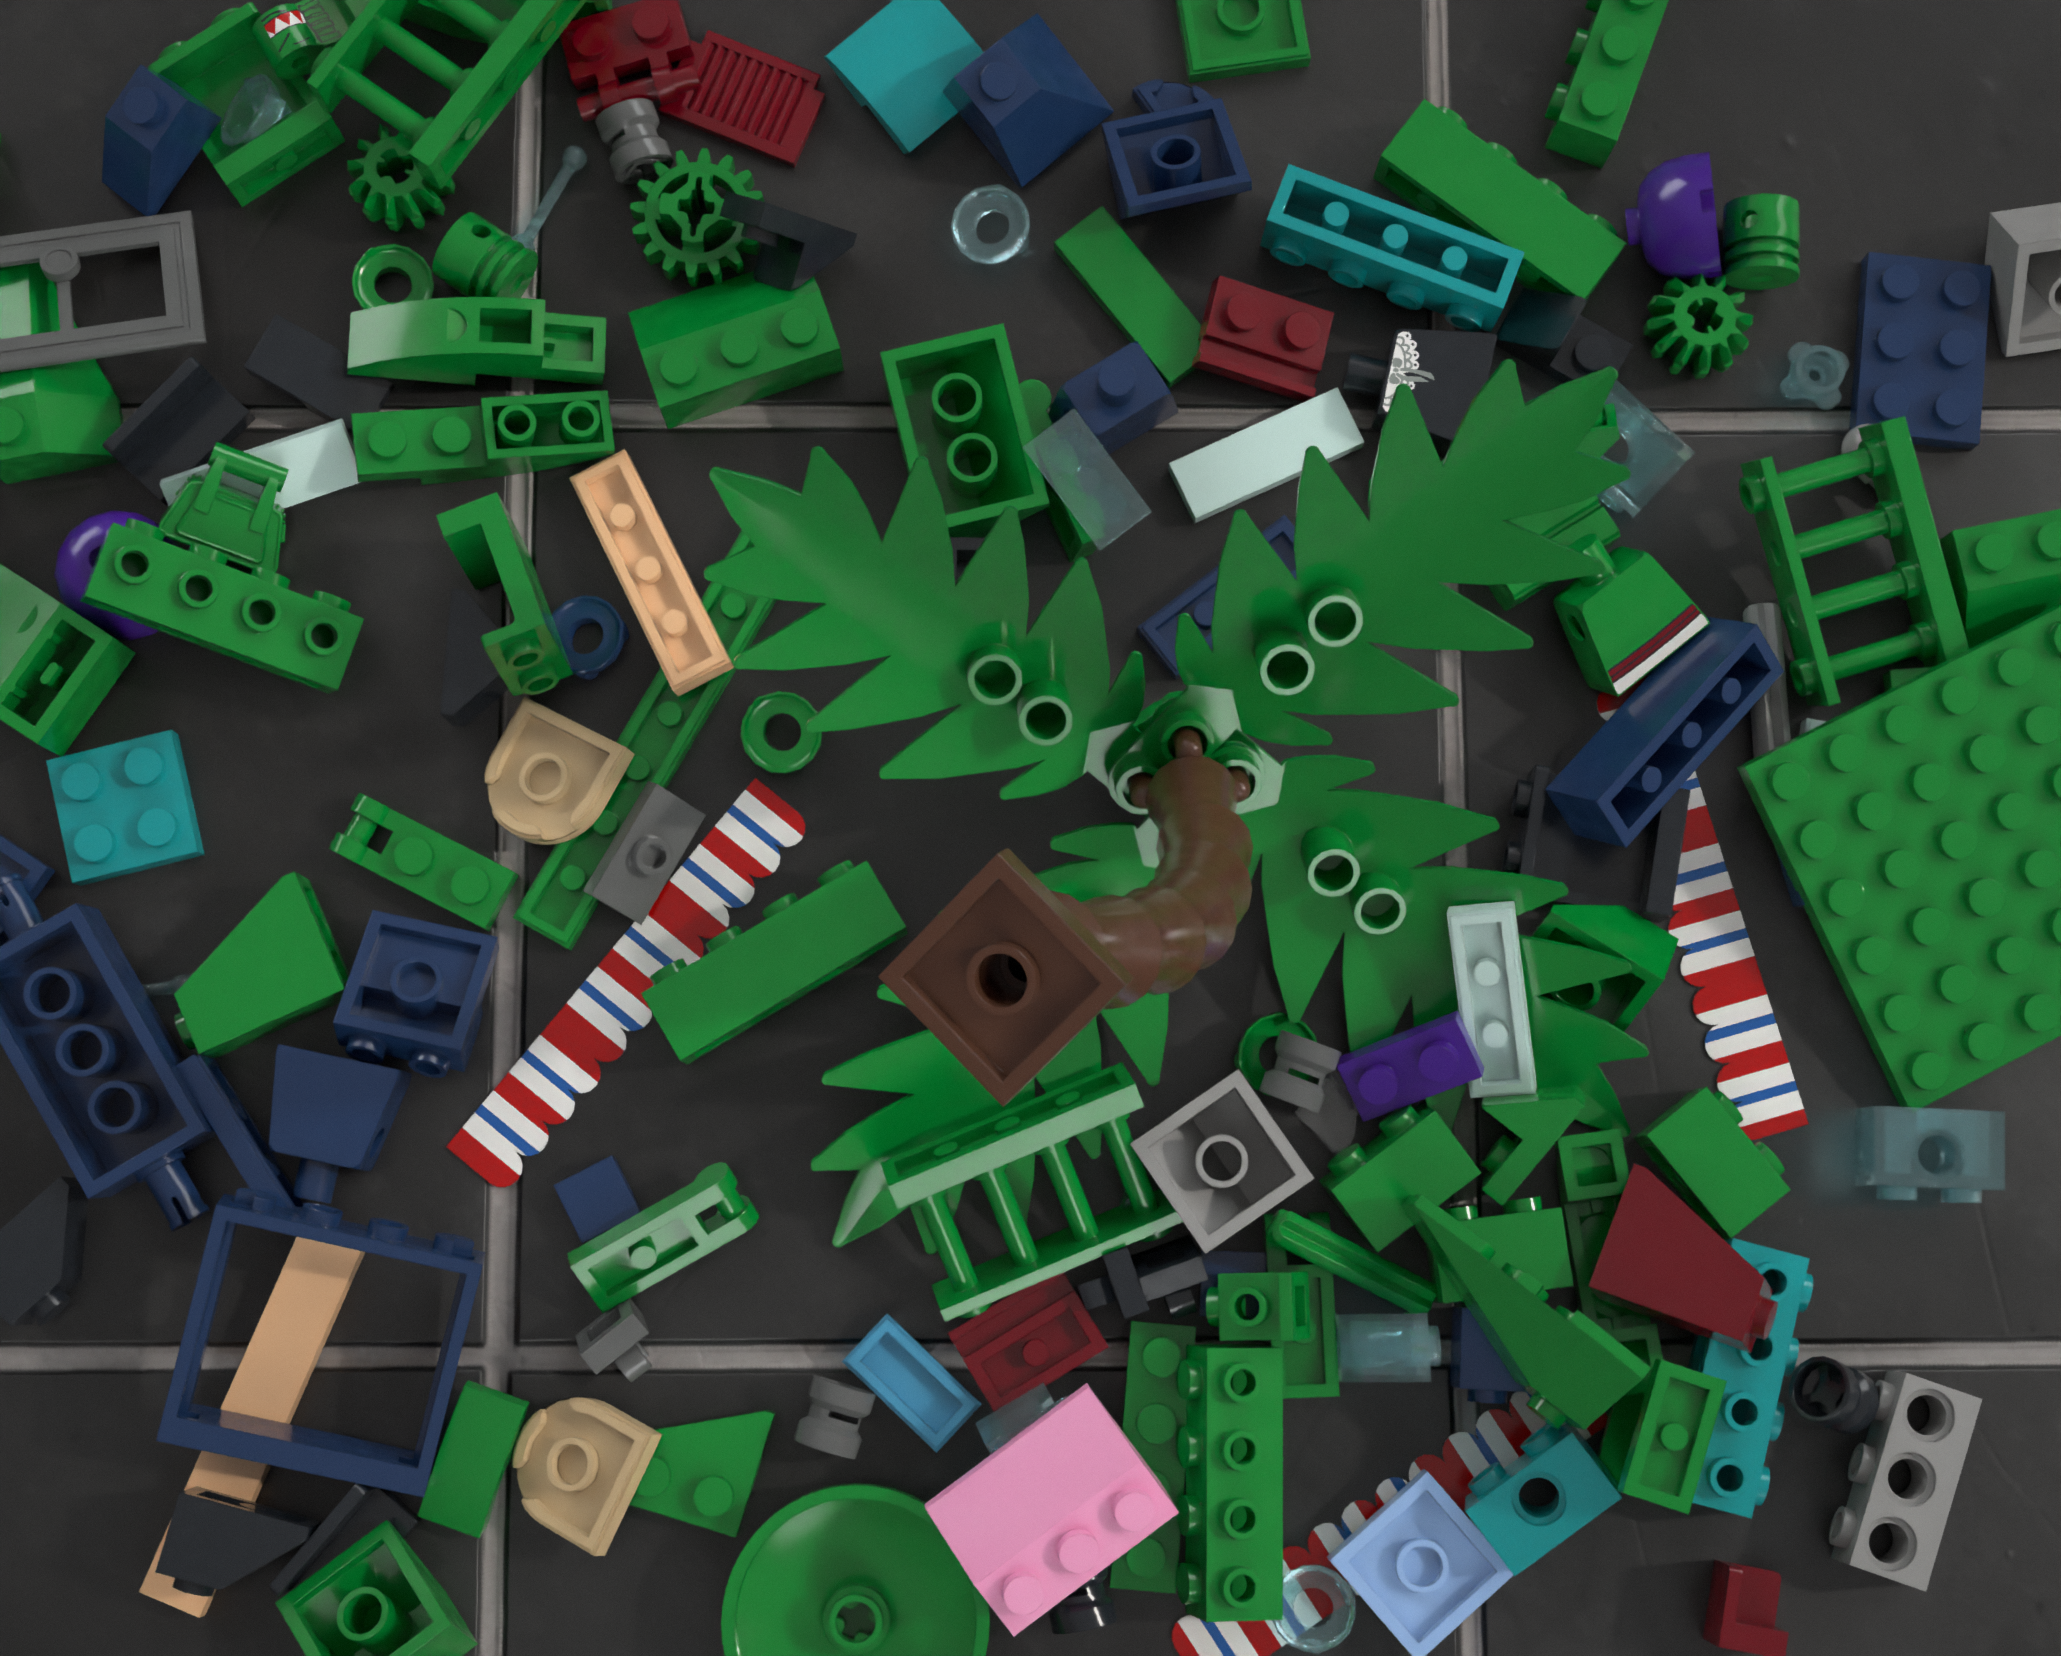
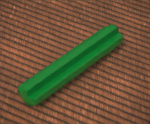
(1351, 1261)

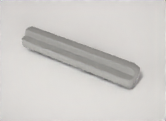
(1770, 712)

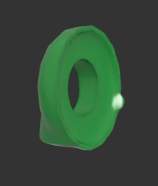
(387, 259)
(754, 732)
(1255, 1035)

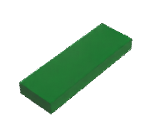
(1132, 293)

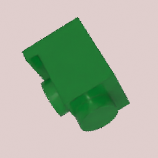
(1282, 1303)

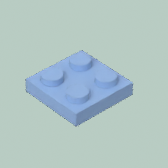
(1420, 1564)

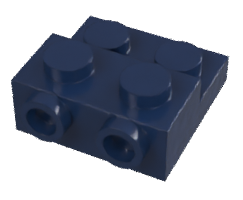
(415, 994)

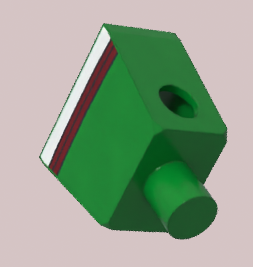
(1624, 617)

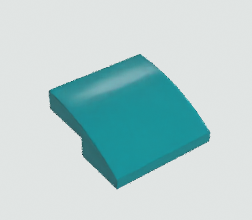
(903, 65)

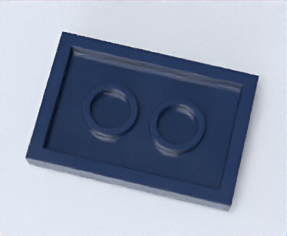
(1922, 347)

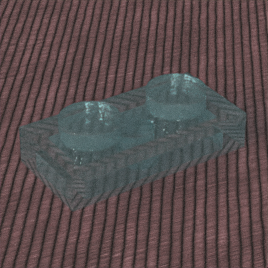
(1086, 479)

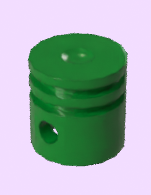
(1764, 246)
(483, 260)

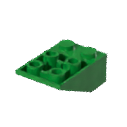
(51, 665)

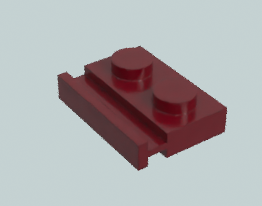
(1262, 339)
(1027, 1340)

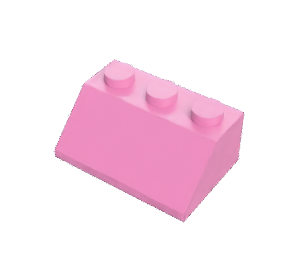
(1050, 1509)

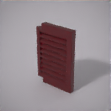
(749, 98)

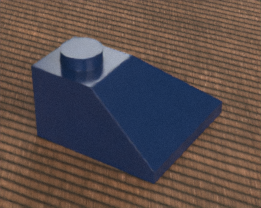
(1027, 100)

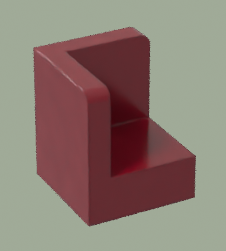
(1744, 1610)

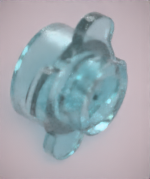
(1827, 362)

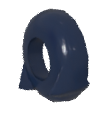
(586, 610)

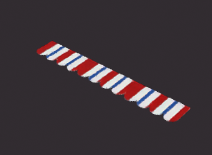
(1727, 966)
(612, 996)
(1464, 1459)

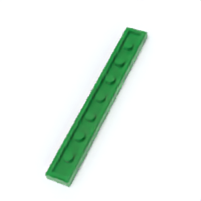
(660, 739)

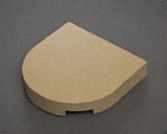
(551, 775)
(582, 1468)

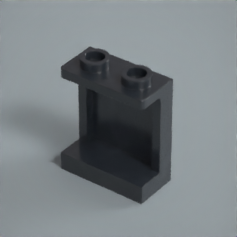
(1595, 871)

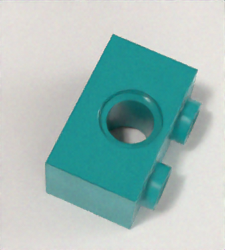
(1528, 1532)

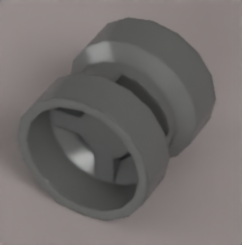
(633, 139)
(1307, 1058)
(828, 1431)

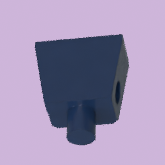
(1117, 397)
(331, 1115)

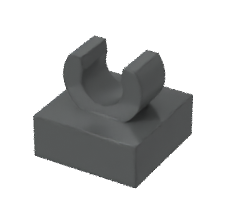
(616, 1338)

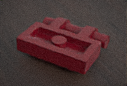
(625, 43)

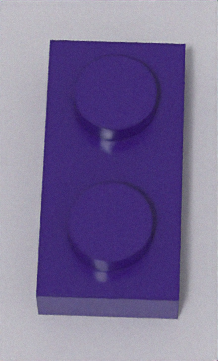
(1410, 1066)

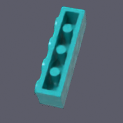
(1390, 250)
(1749, 1411)

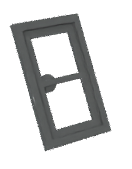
(59, 256)

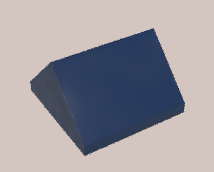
(1174, 158)

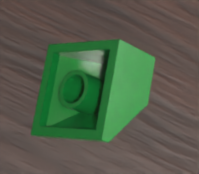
(1619, 934)

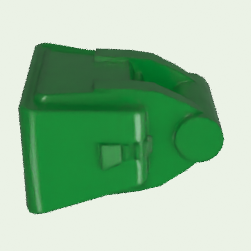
(229, 519)

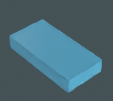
(912, 1382)

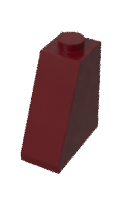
(1679, 1269)

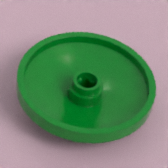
(852, 1577)

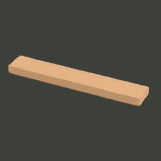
(270, 1379)

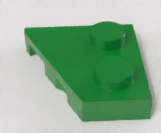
(706, 1471)

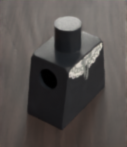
(1440, 369)

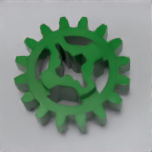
(676, 210)

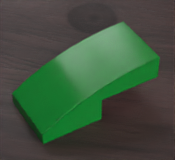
(473, 1459)

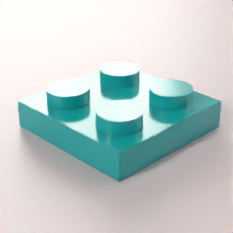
(125, 807)

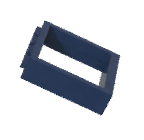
(290, 1444)

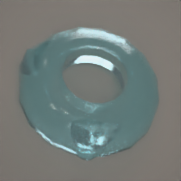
(252, 111)
(978, 204)
(1336, 1628)

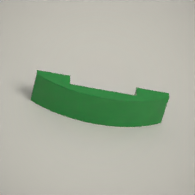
(1591, 1183)

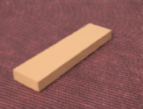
(651, 573)

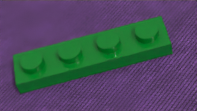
(1152, 1424)

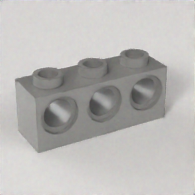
(1935, 1463)

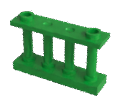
(475, 93)
(1916, 576)
(984, 1153)

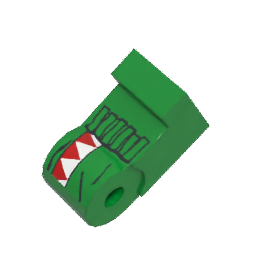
(300, 31)

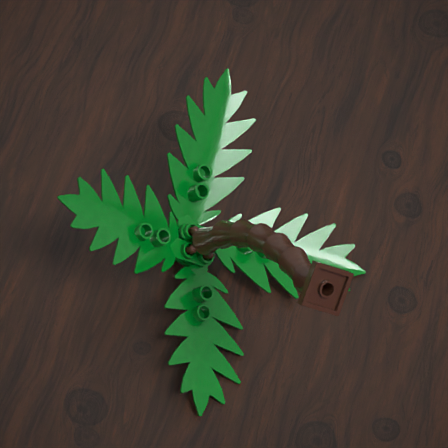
(1032, 958)

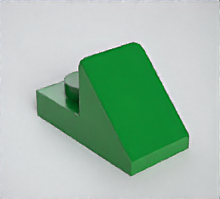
(1537, 1123)

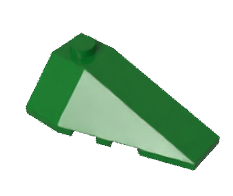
(53, 413)
(1552, 1354)

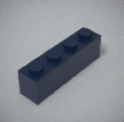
(1664, 732)

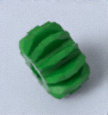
(380, 191)
(1721, 328)

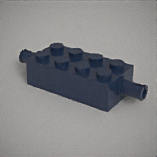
(96, 1055)

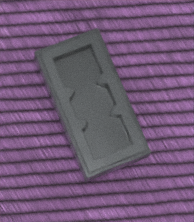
(644, 852)

